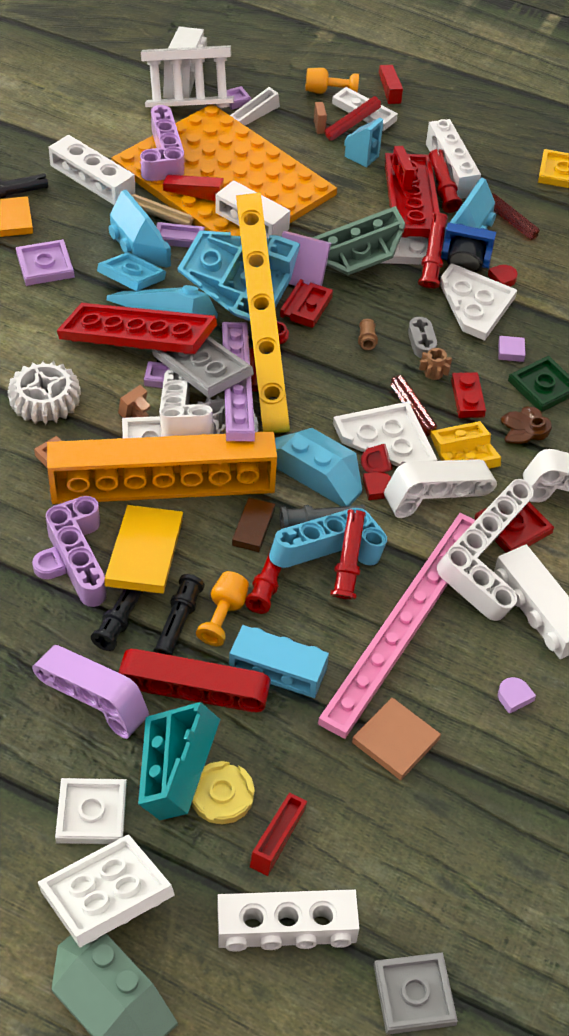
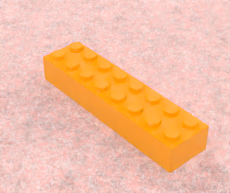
(161, 467)

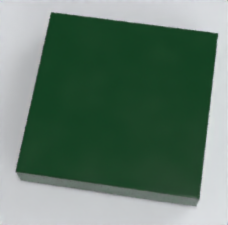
(542, 383)

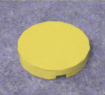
(223, 793)

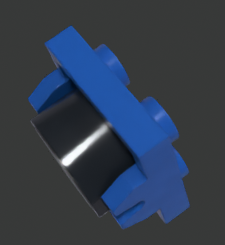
(468, 246)

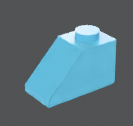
(364, 143)

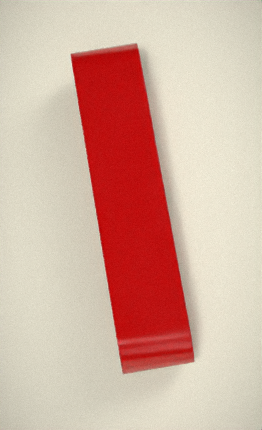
(196, 680)

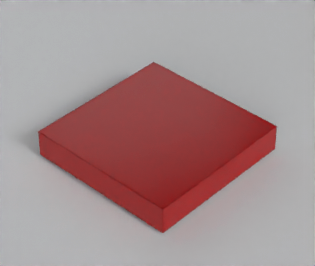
(524, 529)

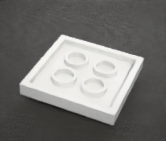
(105, 890)

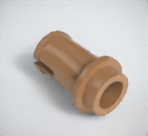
(367, 337)

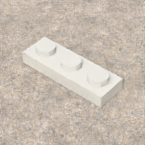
(350, 100)

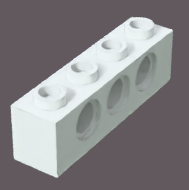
(460, 164)
(91, 169)
(301, 906)

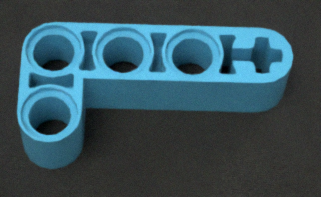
(324, 537)

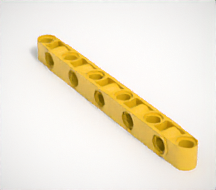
(263, 322)

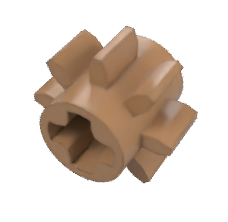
(435, 363)

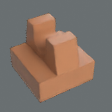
(134, 403)

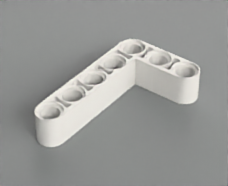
(461, 563)

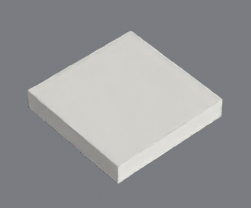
(91, 811)

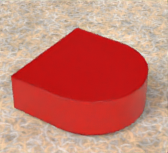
(503, 274)
(376, 459)
(375, 484)

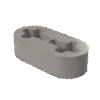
(417, 337)

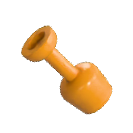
(318, 80)
(228, 595)

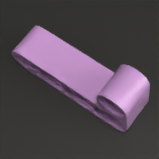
(169, 153)
(66, 530)
(95, 686)

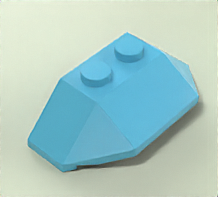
(477, 208)
(137, 232)
(320, 465)

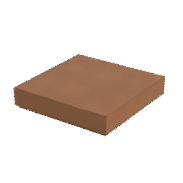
(396, 738)

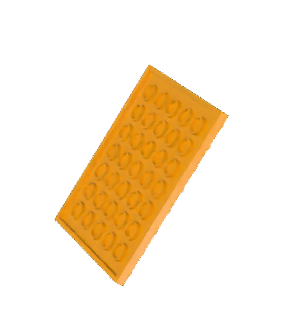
(229, 150)

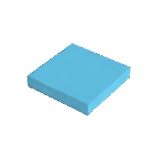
(131, 271)

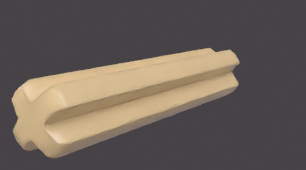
(163, 211)

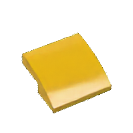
(466, 443)

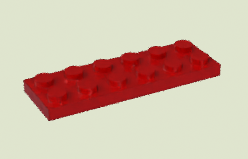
(419, 203)
(137, 328)

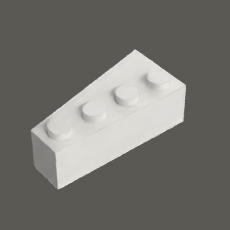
(183, 38)

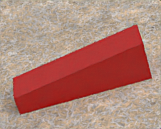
(391, 84)
(194, 186)
(277, 834)

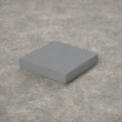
(415, 993)

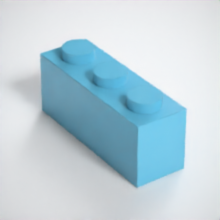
(283, 660)

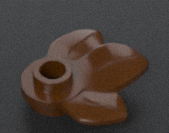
(526, 425)

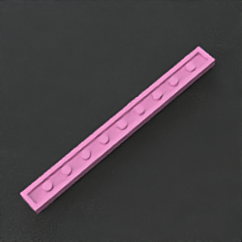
(391, 639)

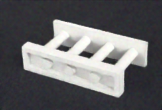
(197, 56)

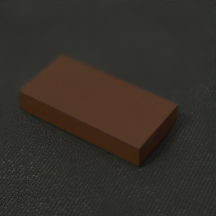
(253, 524)

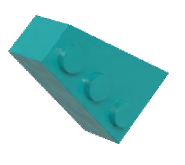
(174, 758)

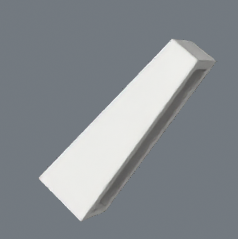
(257, 107)

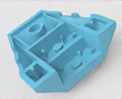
(217, 268)

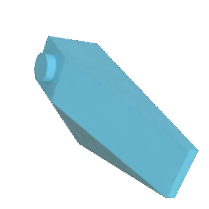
(182, 299)

